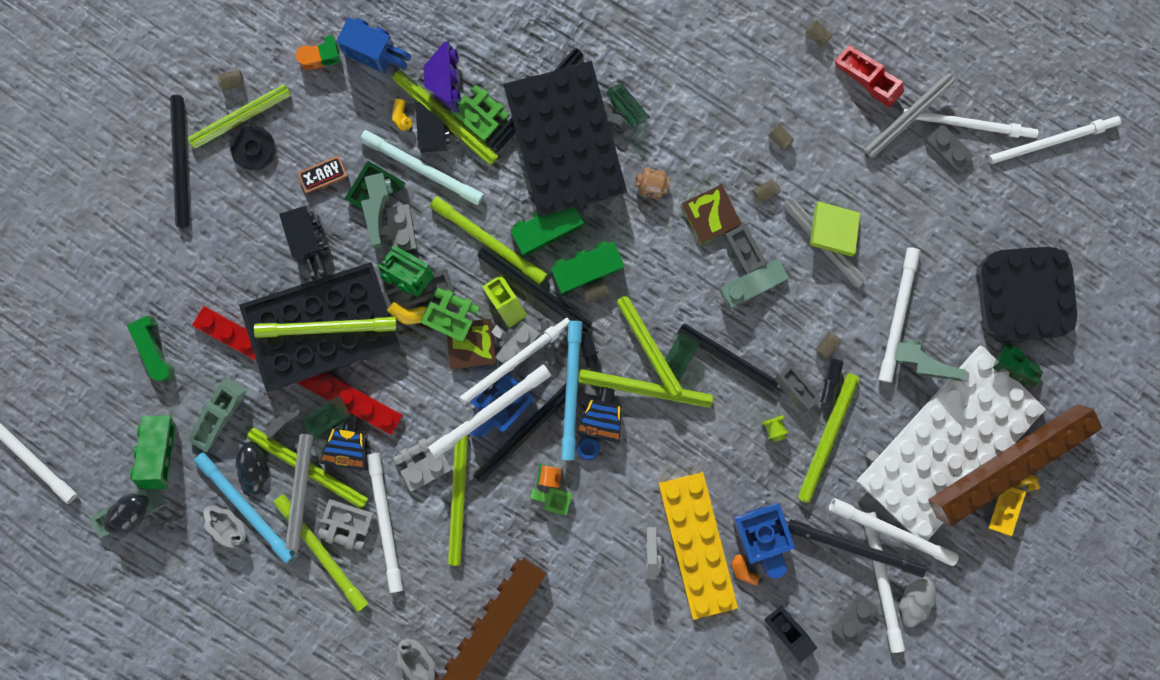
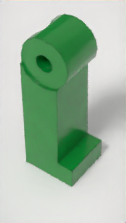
(149, 349)

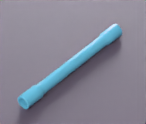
(568, 439)
(210, 470)

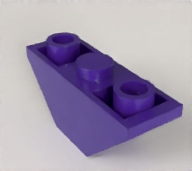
(442, 76)

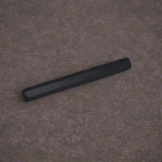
(730, 358)

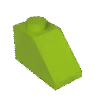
(505, 301)

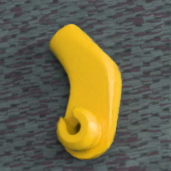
(407, 316)

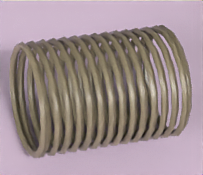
(817, 29)
(227, 80)
(778, 131)
(760, 193)
(598, 294)
(828, 345)

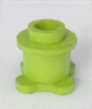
(776, 428)

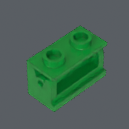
(405, 271)

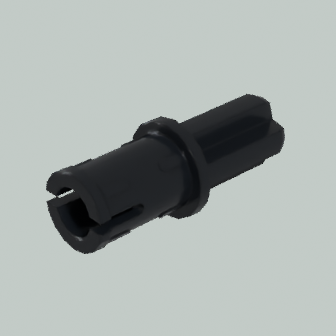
(590, 353)
(832, 381)

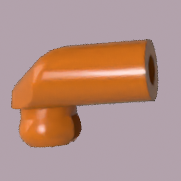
(741, 571)

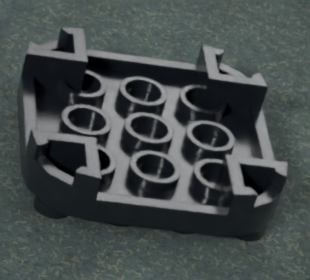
(1027, 294)

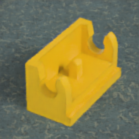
(1007, 511)

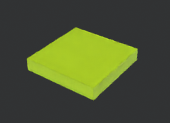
(835, 229)

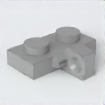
(399, 228)
(514, 340)
(652, 561)

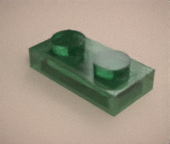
(627, 104)
(681, 354)
(326, 417)

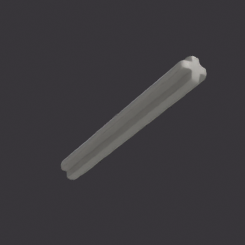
(910, 115)
(838, 259)
(299, 492)

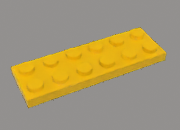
(698, 545)

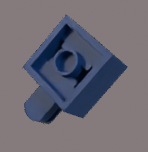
(370, 46)
(507, 416)
(763, 539)

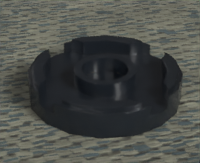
(253, 148)

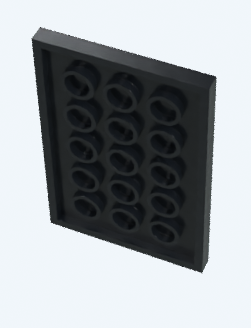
(565, 138)
(337, 297)

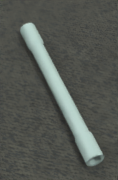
(463, 190)

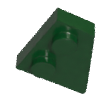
(359, 190)
(1021, 367)

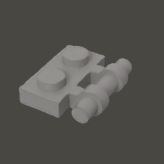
(425, 470)
(348, 518)

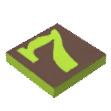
(711, 214)
(476, 349)

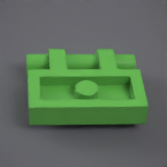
(476, 119)
(449, 322)

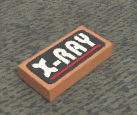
(322, 175)

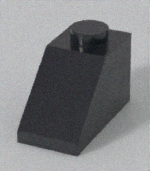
(430, 131)
(790, 633)

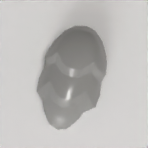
(224, 527)
(917, 601)
(415, 660)

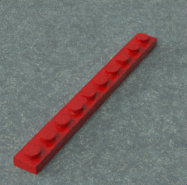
(322, 385)

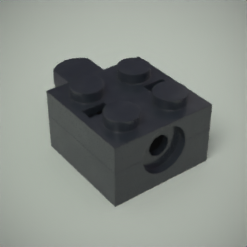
(305, 239)

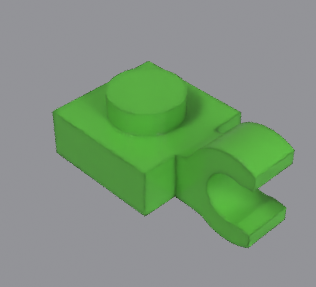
(555, 500)

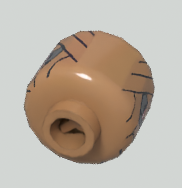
(652, 183)

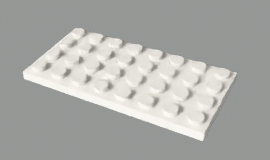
(949, 439)

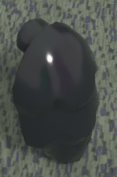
(252, 467)
(126, 513)

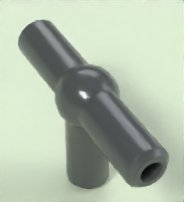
(549, 347)

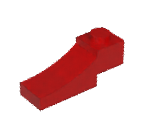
(870, 75)

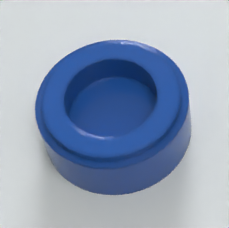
(588, 448)

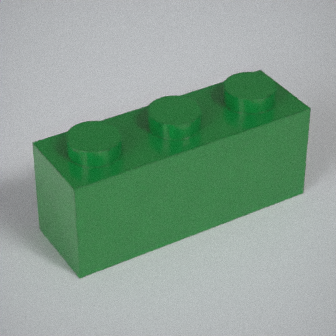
(544, 230)
(587, 267)
(153, 452)

